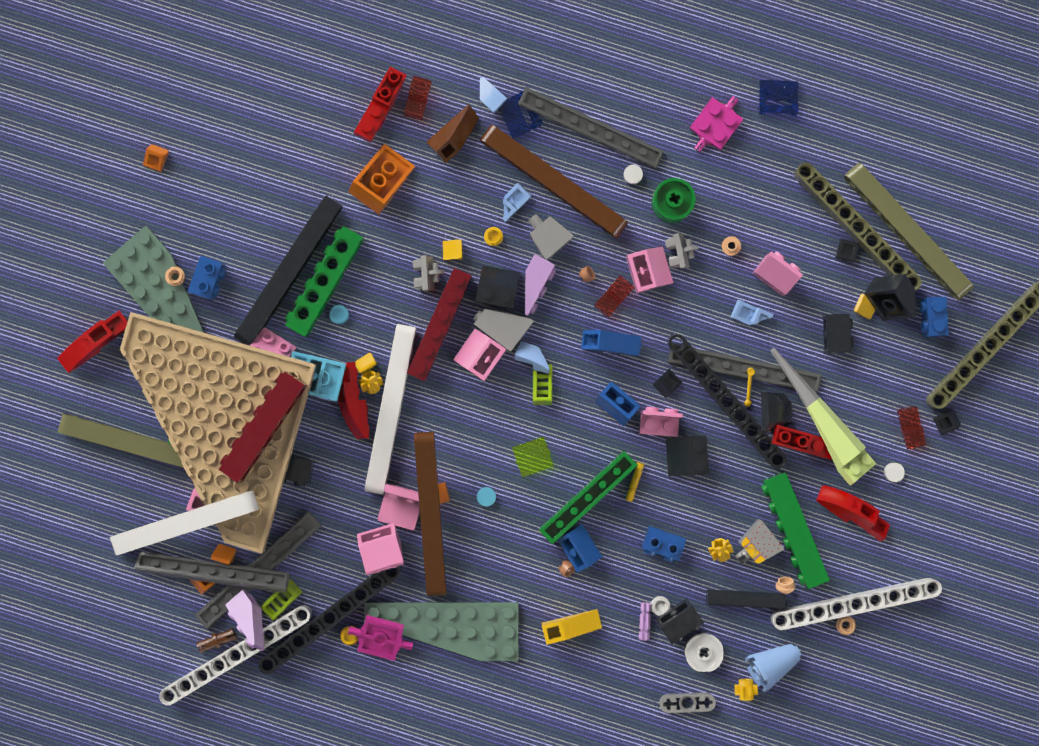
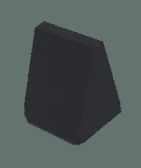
(667, 383)
(947, 421)

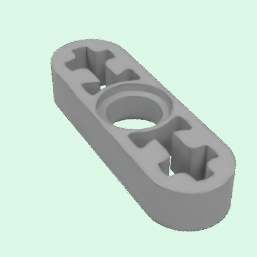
(673, 707)

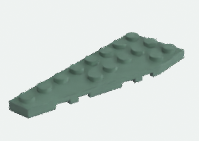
(141, 270)
(468, 628)

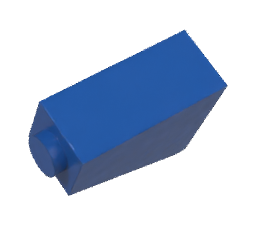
(611, 342)

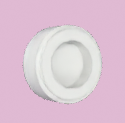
(633, 174)
(894, 472)
(660, 605)

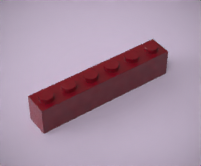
(439, 324)
(263, 426)

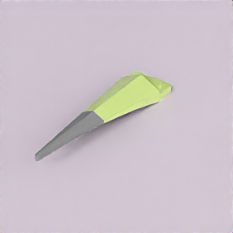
(841, 443)

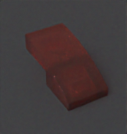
(417, 98)
(614, 296)
(911, 428)

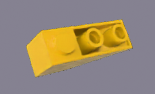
(571, 626)

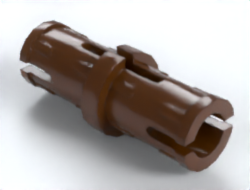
(216, 640)

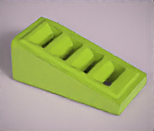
(542, 400)
(291, 594)

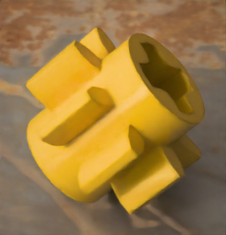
(370, 382)
(720, 550)
(746, 689)

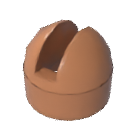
(587, 274)
(566, 569)

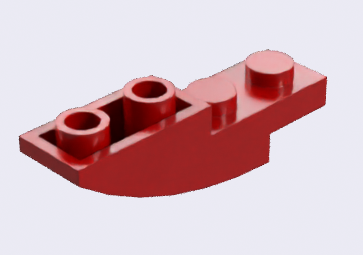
(380, 105)
(92, 341)
(352, 409)
(800, 442)
(855, 509)

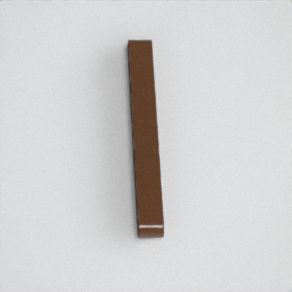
(554, 181)
(430, 513)

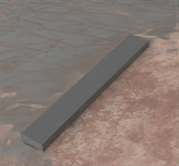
(590, 128)
(738, 367)
(268, 560)
(212, 572)

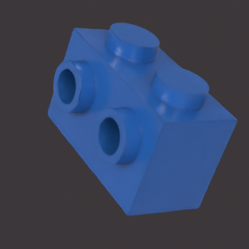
(207, 278)
(934, 317)
(617, 403)
(663, 543)
(579, 548)

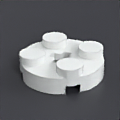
(703, 663)

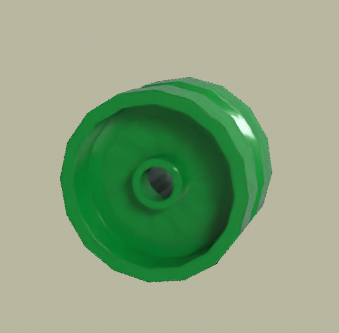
(678, 190)

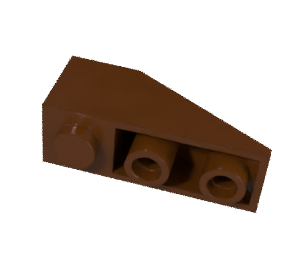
(452, 136)

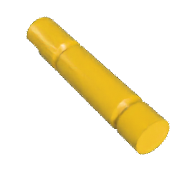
(634, 482)

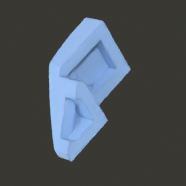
(491, 96)
(515, 200)
(749, 314)
(532, 354)

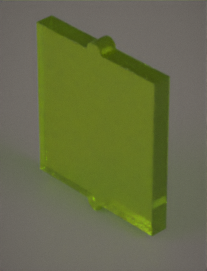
(532, 456)

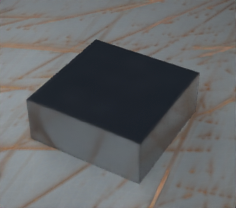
(847, 250)

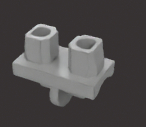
(678, 243)
(429, 271)

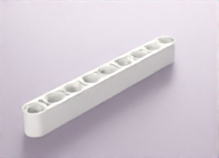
(390, 409)
(184, 522)
(864, 606)
(228, 659)

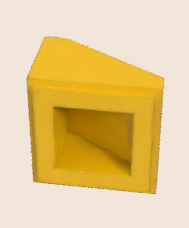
(452, 250)
(864, 307)
(365, 363)

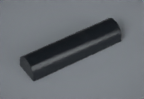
(745, 599)

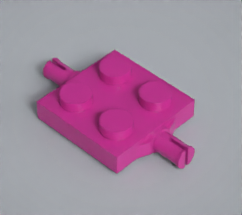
(716, 124)
(380, 637)

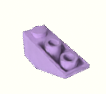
(535, 279)
(248, 616)

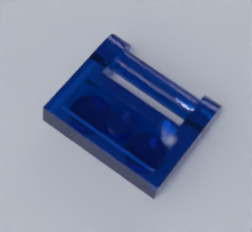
(778, 91)
(514, 118)

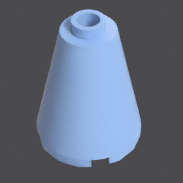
(771, 665)

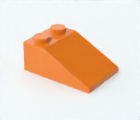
(381, 179)

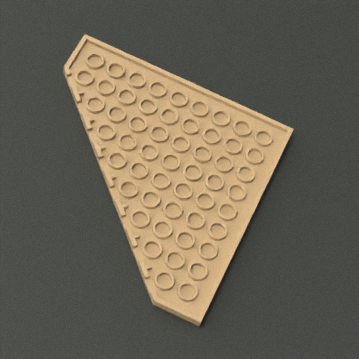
(203, 399)

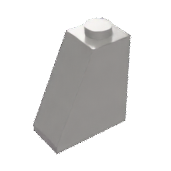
(502, 327)

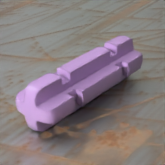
(645, 619)

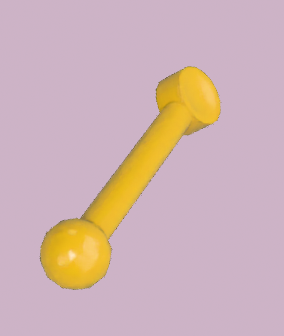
(750, 371)

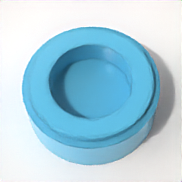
(339, 314)
(486, 496)

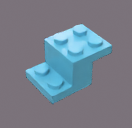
(327, 376)

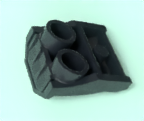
(775, 410)

